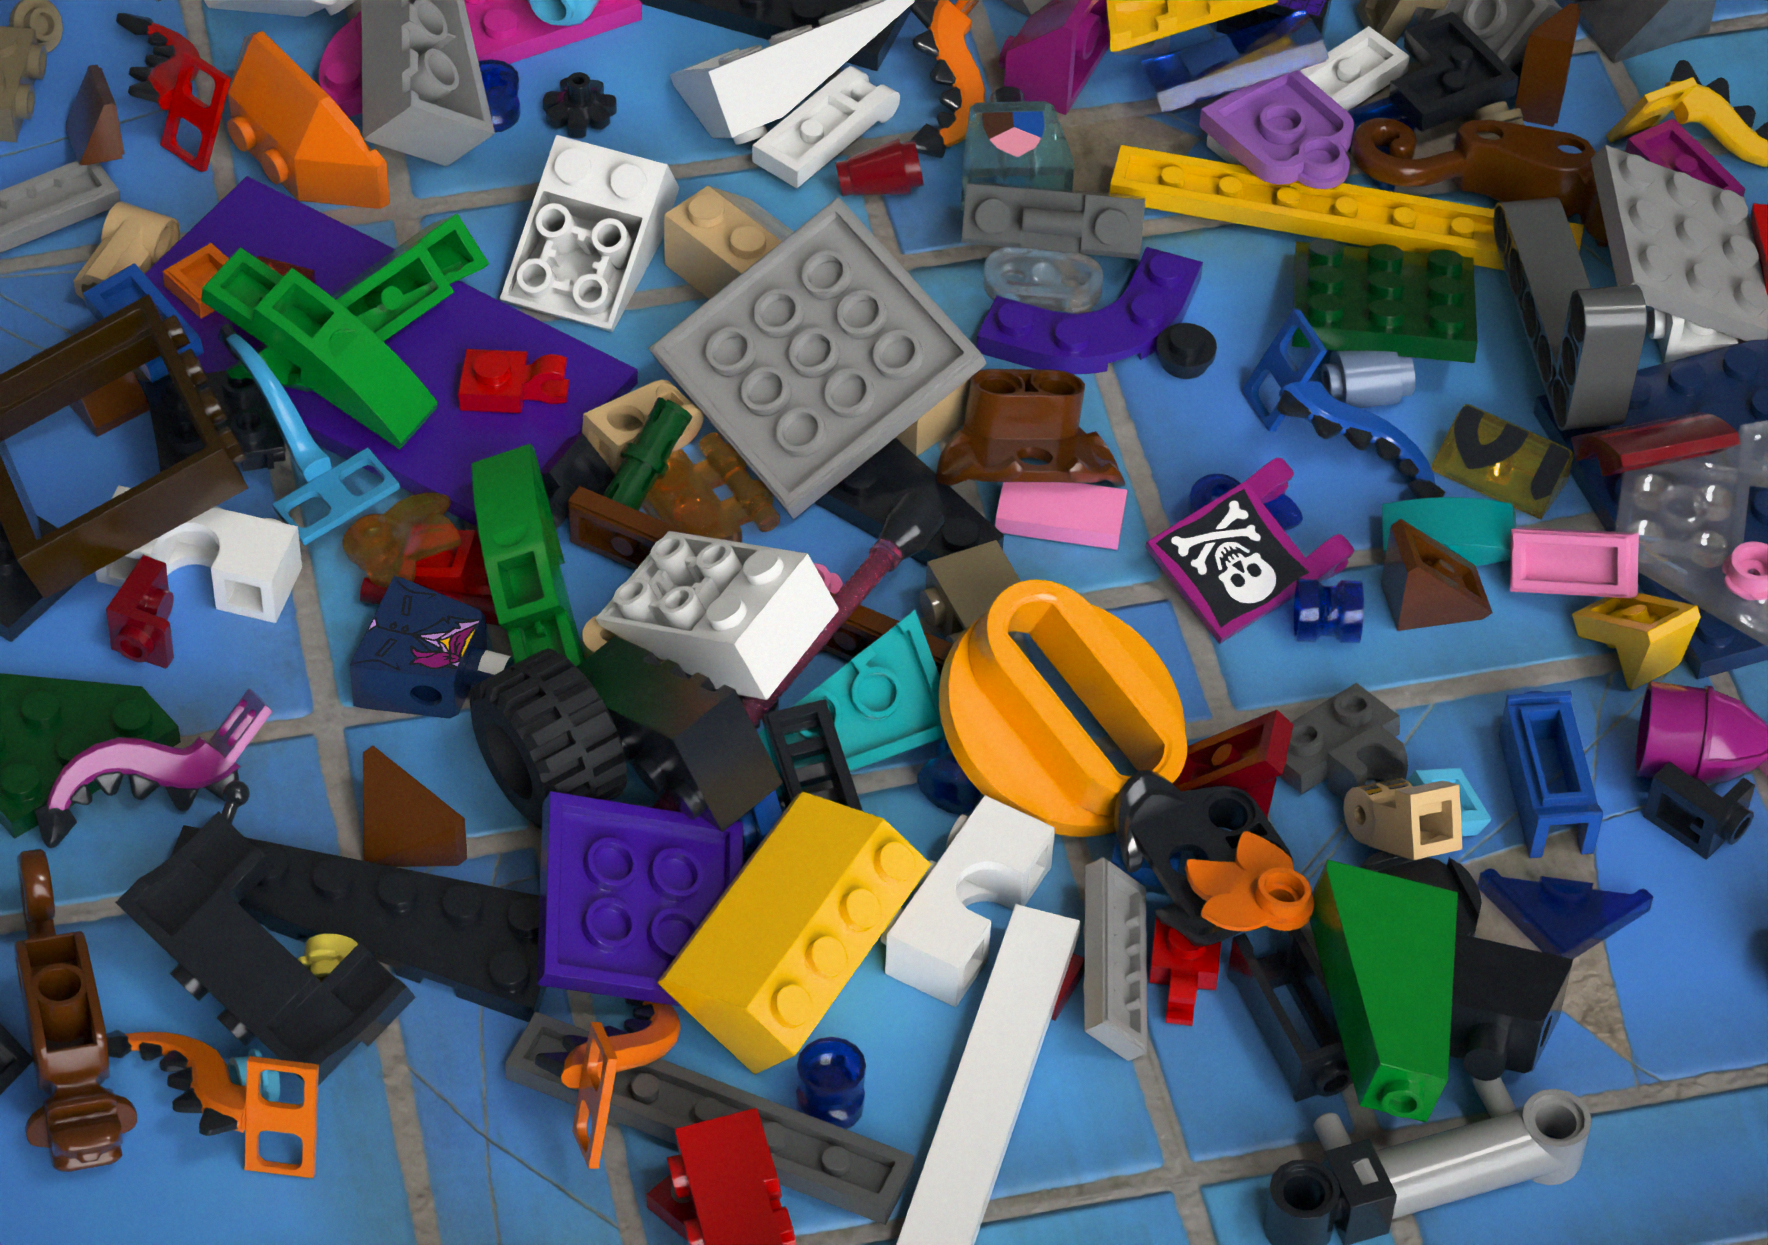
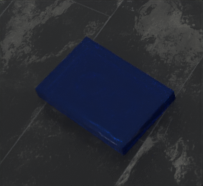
(1235, 60)

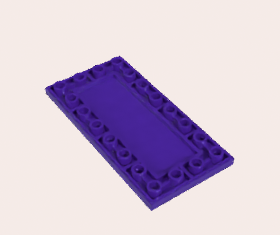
(432, 347)

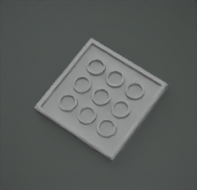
(817, 357)

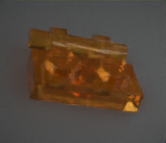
(689, 503)

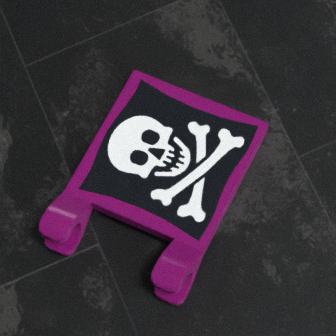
(1237, 559)

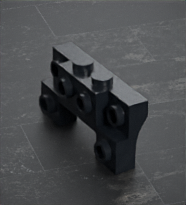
(224, 951)

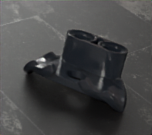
(1160, 820)

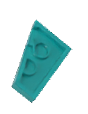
(880, 700)

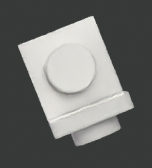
(1681, 337)

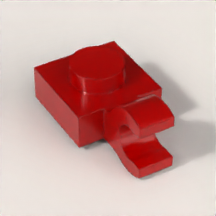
(505, 379)
(1184, 969)

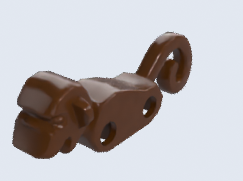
(1511, 168)
(66, 1034)

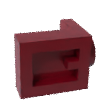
(140, 615)

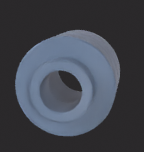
(1368, 377)

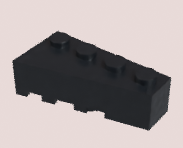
(683, 733)

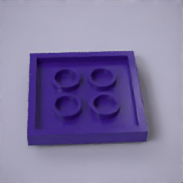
(625, 892)

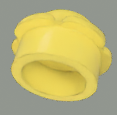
(325, 952)

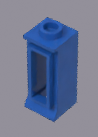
(1544, 717)

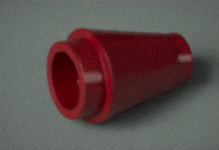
(881, 170)

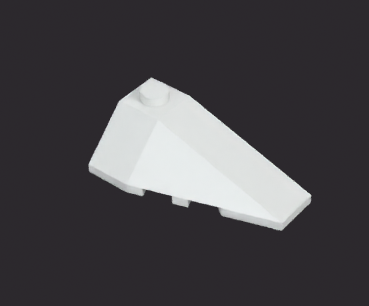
(756, 85)

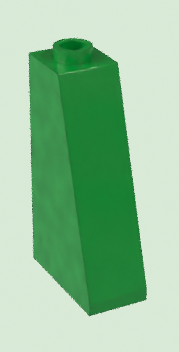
(1389, 981)

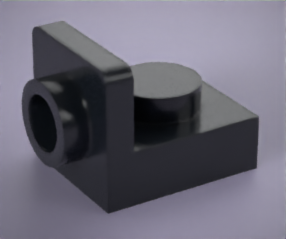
(1695, 813)

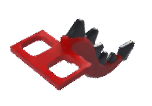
(170, 86)

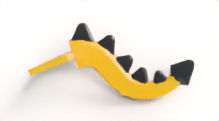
(1702, 105)

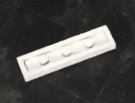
(1350, 74)

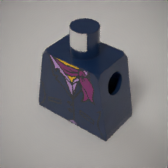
(422, 653)

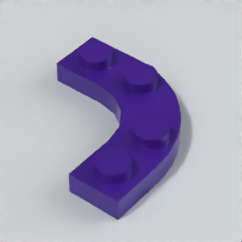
(1091, 340)

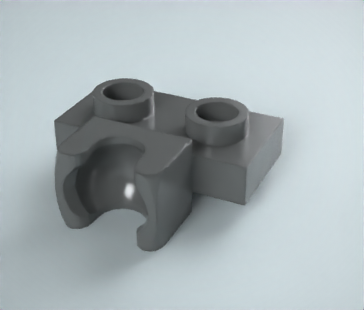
(1346, 743)

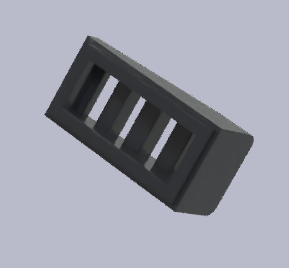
(835, 768)

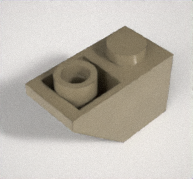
(964, 587)

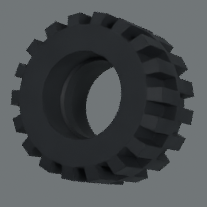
(546, 733)

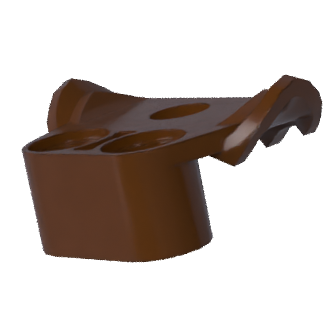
(1026, 416)

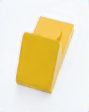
(1644, 629)

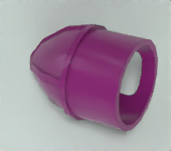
(1698, 733)

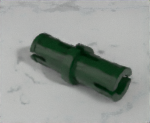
(648, 454)

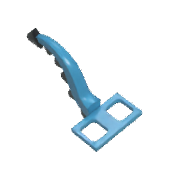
(312, 462)

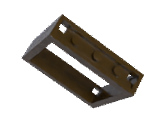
(150, 508)

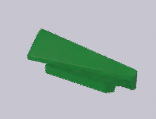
(395, 288)

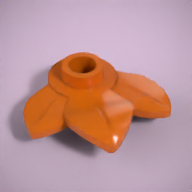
(1254, 889)

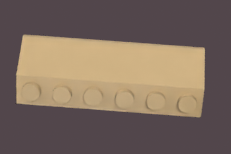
(722, 235)

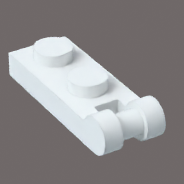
(824, 126)

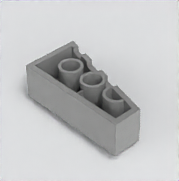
(422, 79)

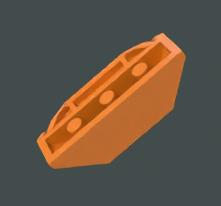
(300, 131)

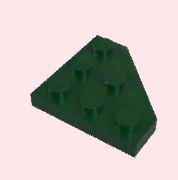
(54, 720)

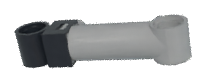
(1368, 1187)

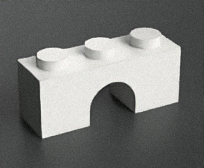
(249, 559)
(989, 858)

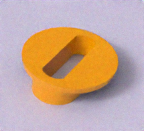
(1019, 735)

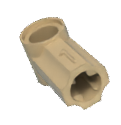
(128, 238)

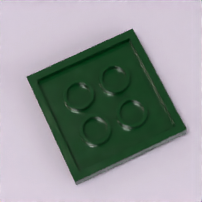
(1386, 300)

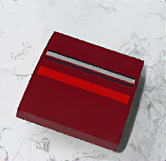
(1656, 442)

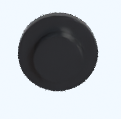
(1186, 350)

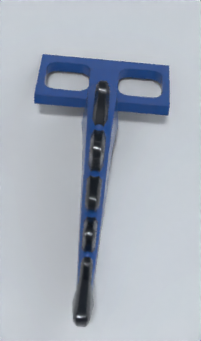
(1328, 414)

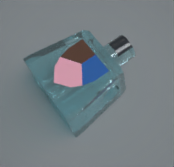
(1015, 144)

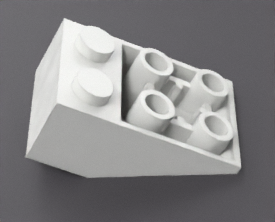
(589, 233)
(723, 609)

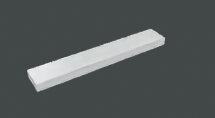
(991, 1080)

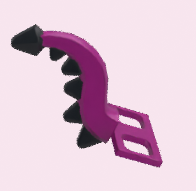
(152, 766)

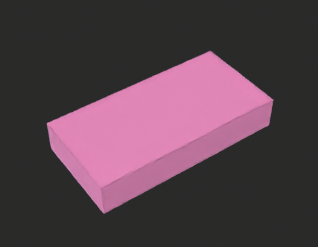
(1062, 512)
(1574, 562)

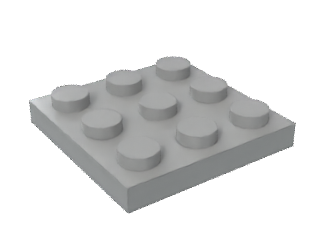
(1682, 244)

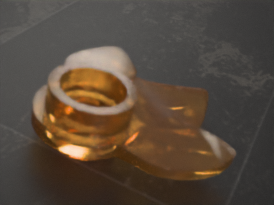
(404, 534)

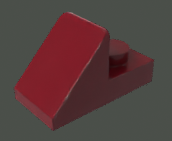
(1241, 757)

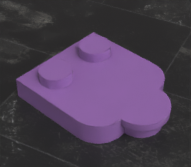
(1284, 131)

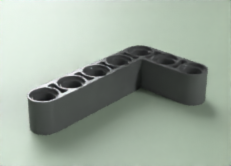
(1579, 335)

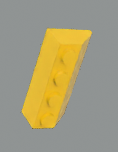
(793, 928)

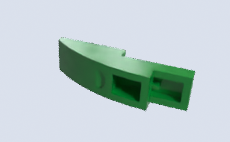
(324, 339)
(523, 555)

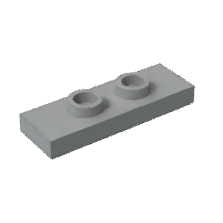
(53, 202)
(1115, 959)

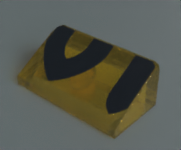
(1503, 461)

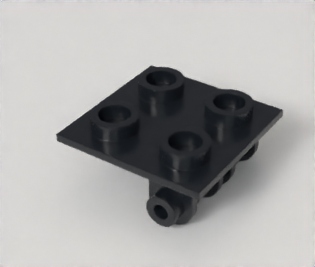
(246, 415)

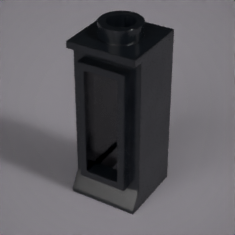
(1296, 966)

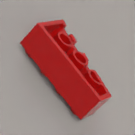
(730, 1183)

